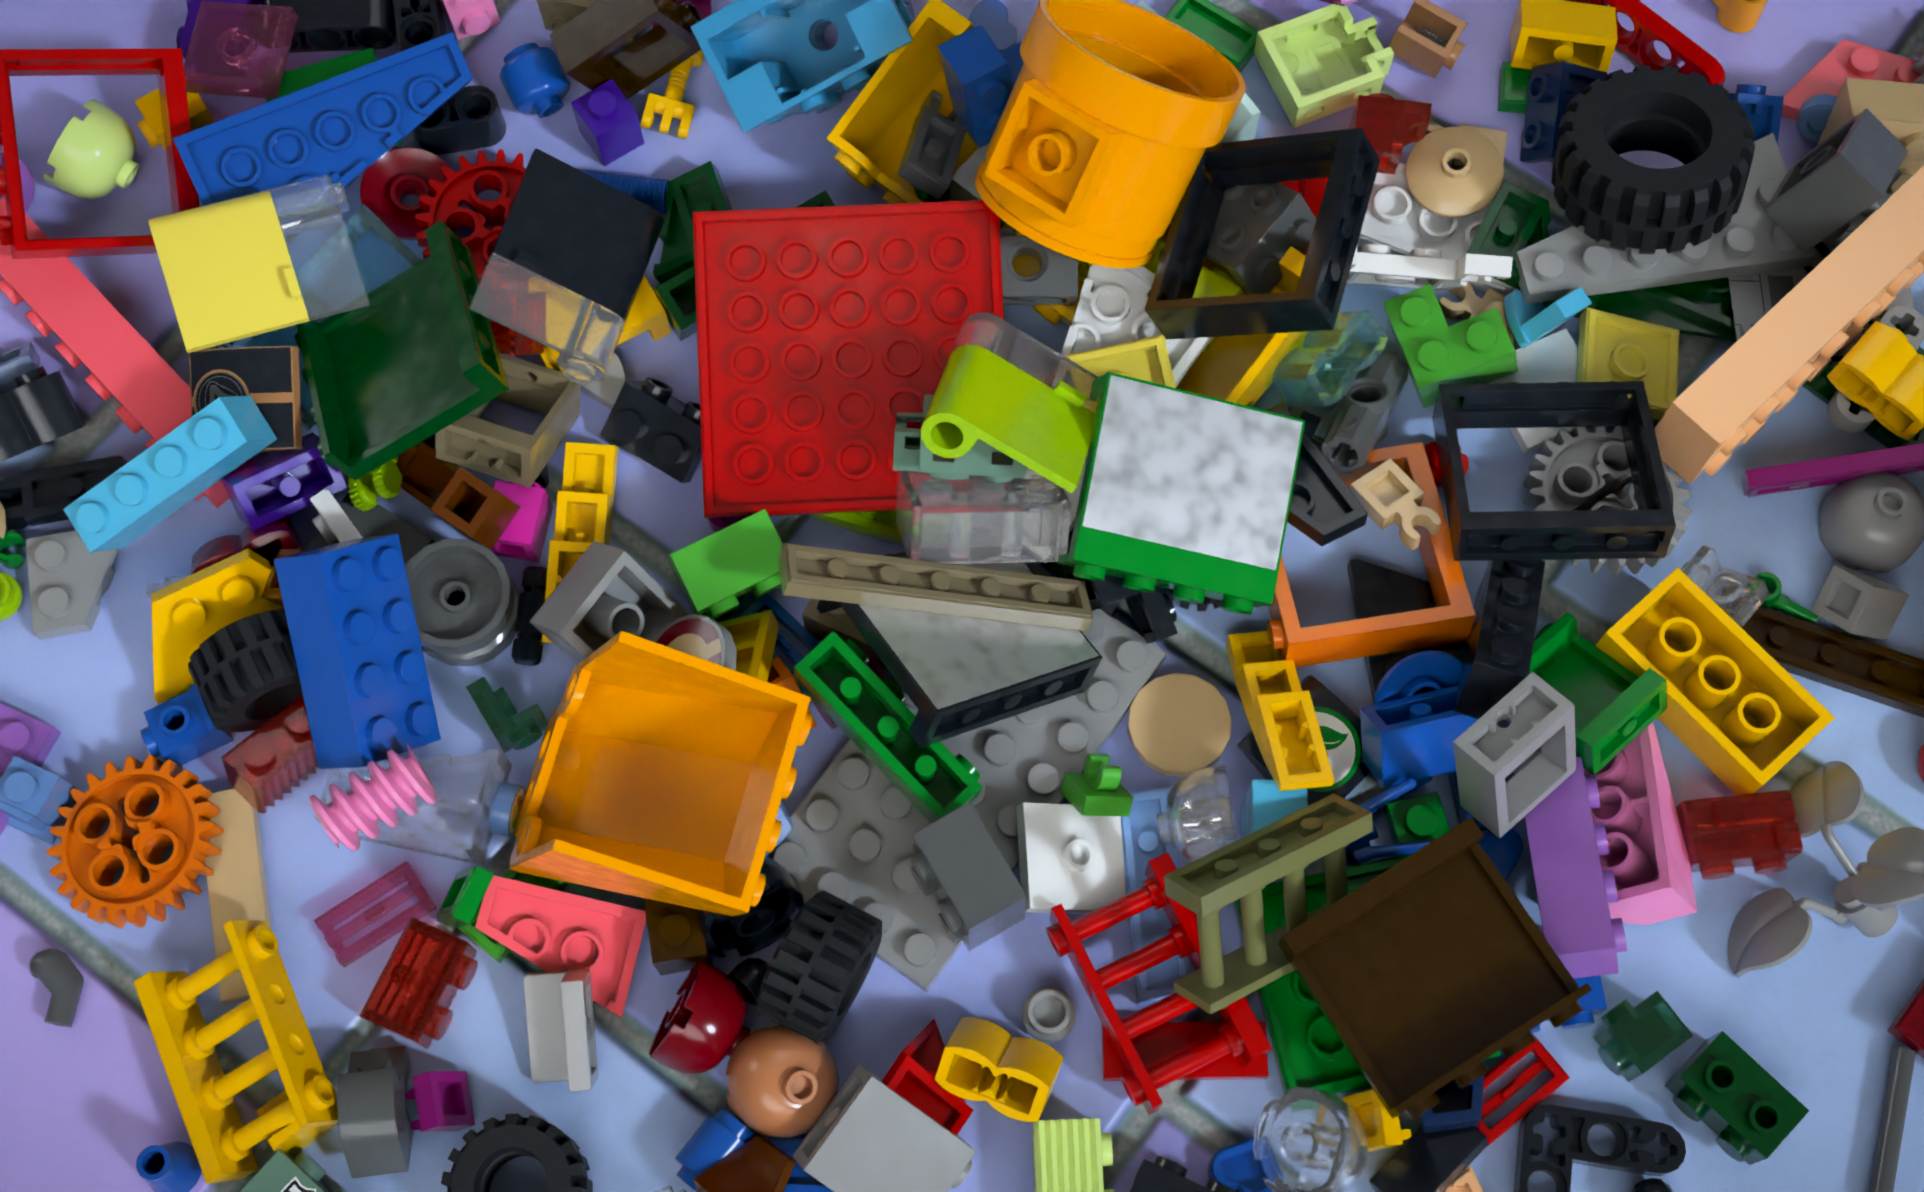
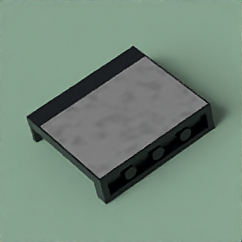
(969, 668)

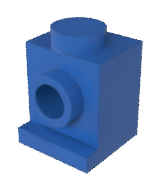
(192, 739)

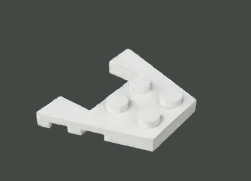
(1424, 266)

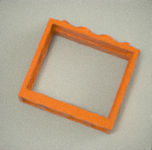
(1390, 633)

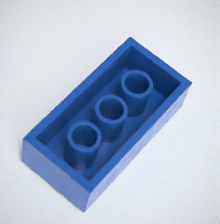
(357, 651)

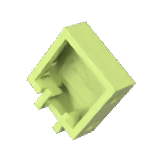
(1322, 62)

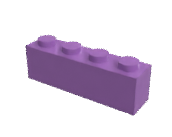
(1570, 879)

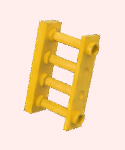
(194, 1068)

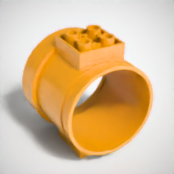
(1105, 129)

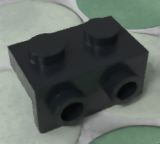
(657, 427)

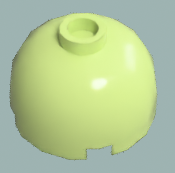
(93, 154)

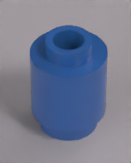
(710, 1144)

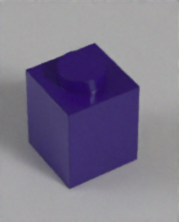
(608, 122)

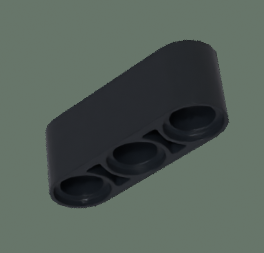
(340, 24)

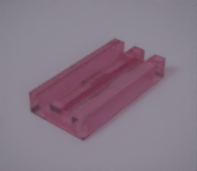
(363, 898)

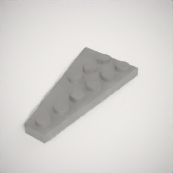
(1744, 247)

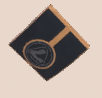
(264, 373)

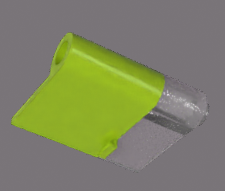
(1013, 398)

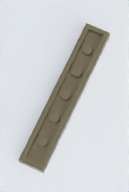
(933, 587)

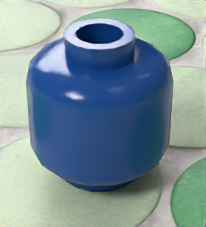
(534, 80)

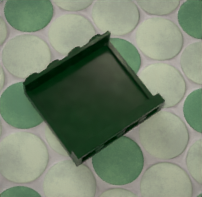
(403, 363)

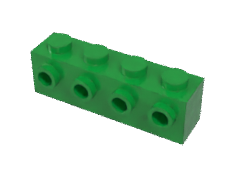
(879, 724)

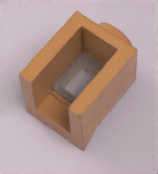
(1428, 38)

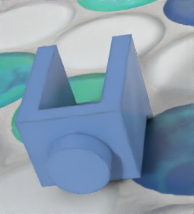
(33, 797)

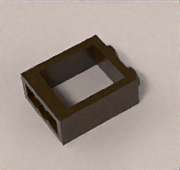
(589, 37)

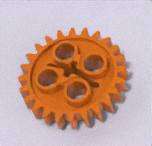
(93, 860)

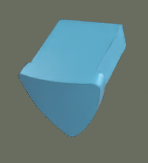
(1535, 321)

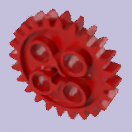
(464, 188)

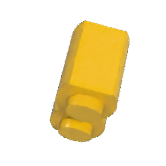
(1886, 378)
(993, 1067)

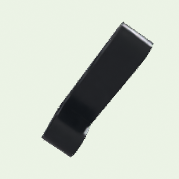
(456, 118)

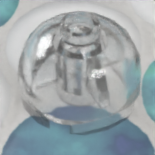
(1198, 814)
(1310, 1143)

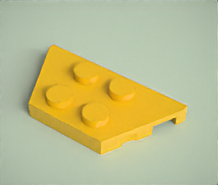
(198, 608)

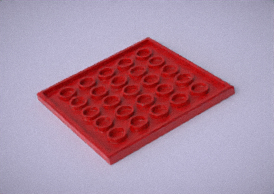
(818, 339)

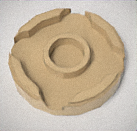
(1179, 724)

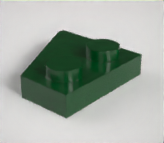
(688, 193)

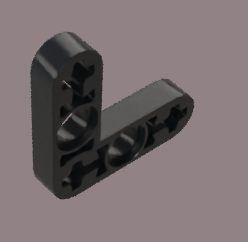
(1574, 1147)

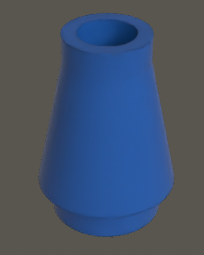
(179, 1171)

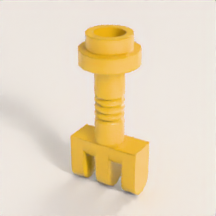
(671, 103)

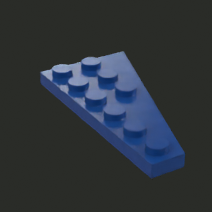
(326, 127)

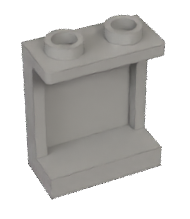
(881, 1143)

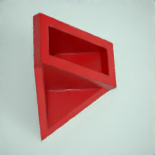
(914, 1077)

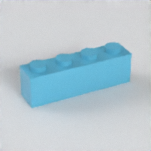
(170, 473)

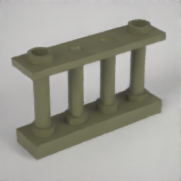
(1241, 873)

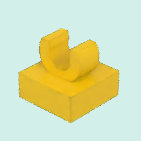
(1379, 1126)

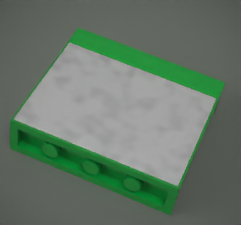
(1184, 494)

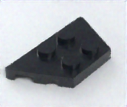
(1385, 592)

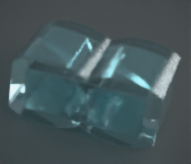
(1329, 360)

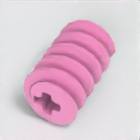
(374, 799)

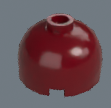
(702, 1023)

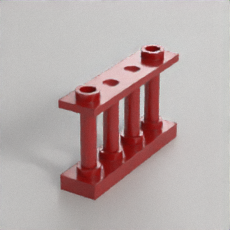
(1237, 1036)

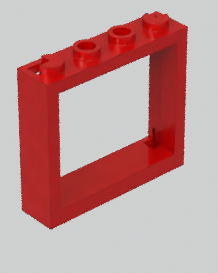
(163, 62)

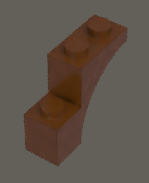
(456, 495)

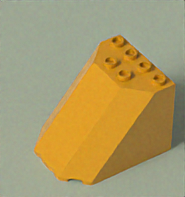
(661, 778)

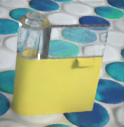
(259, 262)

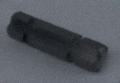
(527, 647)

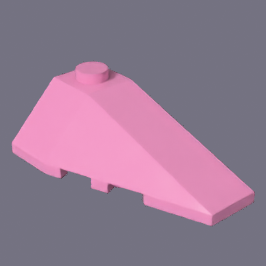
(1643, 835)

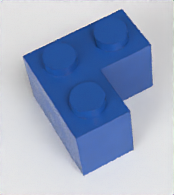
(979, 80)

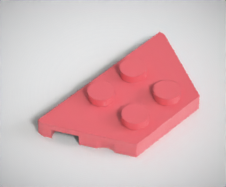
(1850, 61)

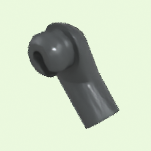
(63, 982)

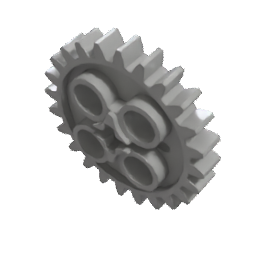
(1580, 463)

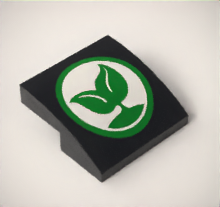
(1341, 738)

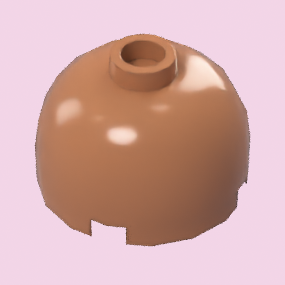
(780, 1082)

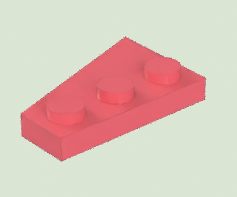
(566, 934)

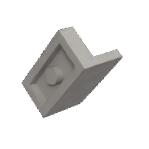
(561, 1028)

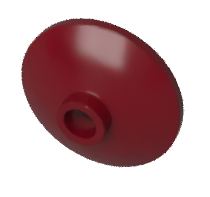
(392, 178)

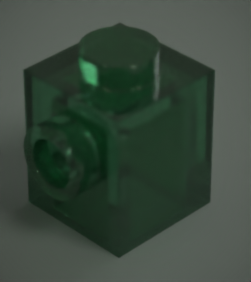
(1639, 1035)

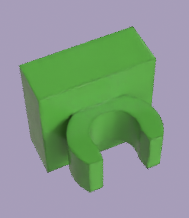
(1097, 789)

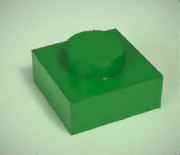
(1416, 819)

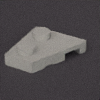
(66, 583)

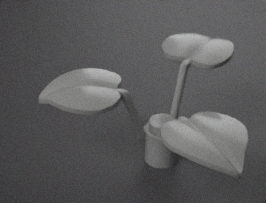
(1777, 927)

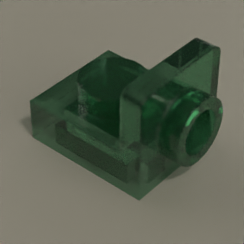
(507, 725)

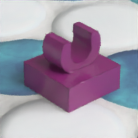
(441, 1101)

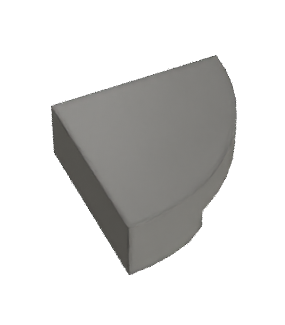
(608, 389)

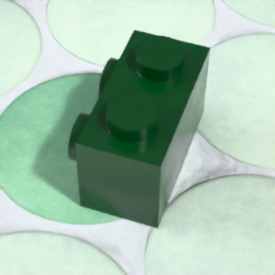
(1735, 1099)

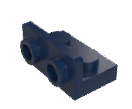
(1549, 93)

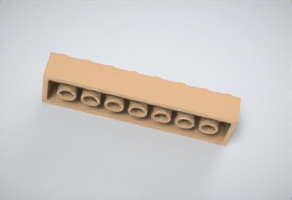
(1796, 337)

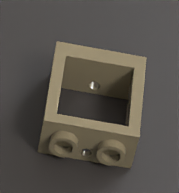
(506, 451)

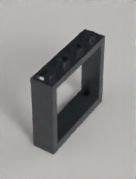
(1351, 172)
(1554, 533)

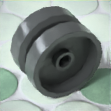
(486, 618)

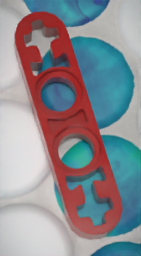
(1651, 28)

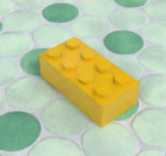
(1722, 687)

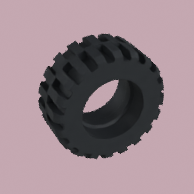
(1662, 115)

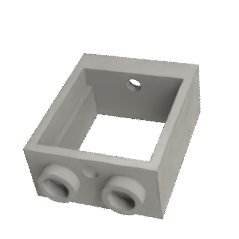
(1533, 748)

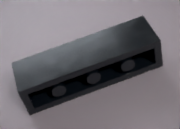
(1501, 635)

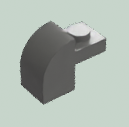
(374, 1112)

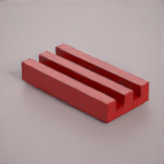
(1544, 1061)

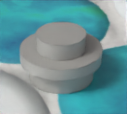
(1048, 1014)

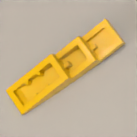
(582, 507)
(1279, 713)

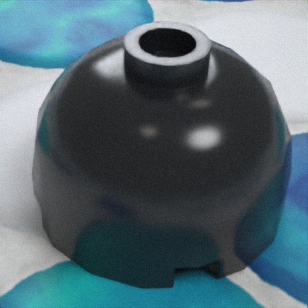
(762, 924)

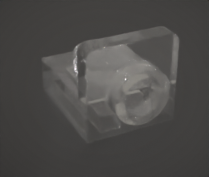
(1731, 590)

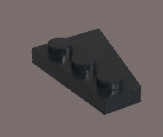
(1320, 499)

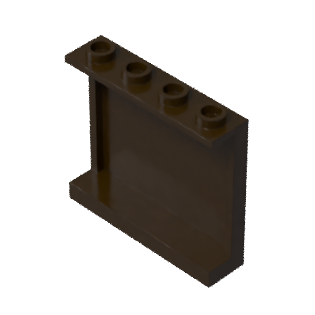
(1431, 971)

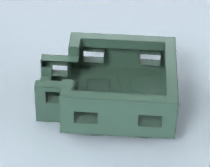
(981, 460)

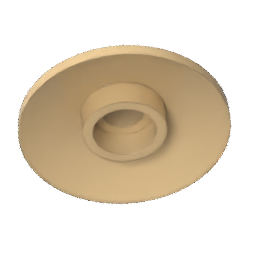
(1452, 191)

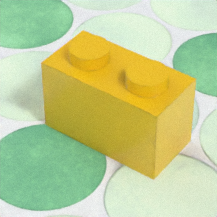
(1561, 32)

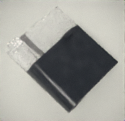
(568, 264)

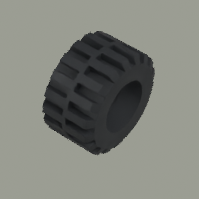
(247, 672)
(819, 966)
(511, 1139)

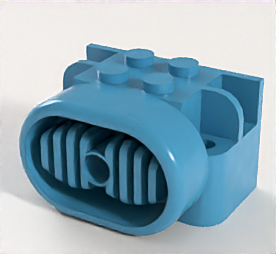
(776, 58)

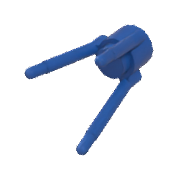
(1361, 847)

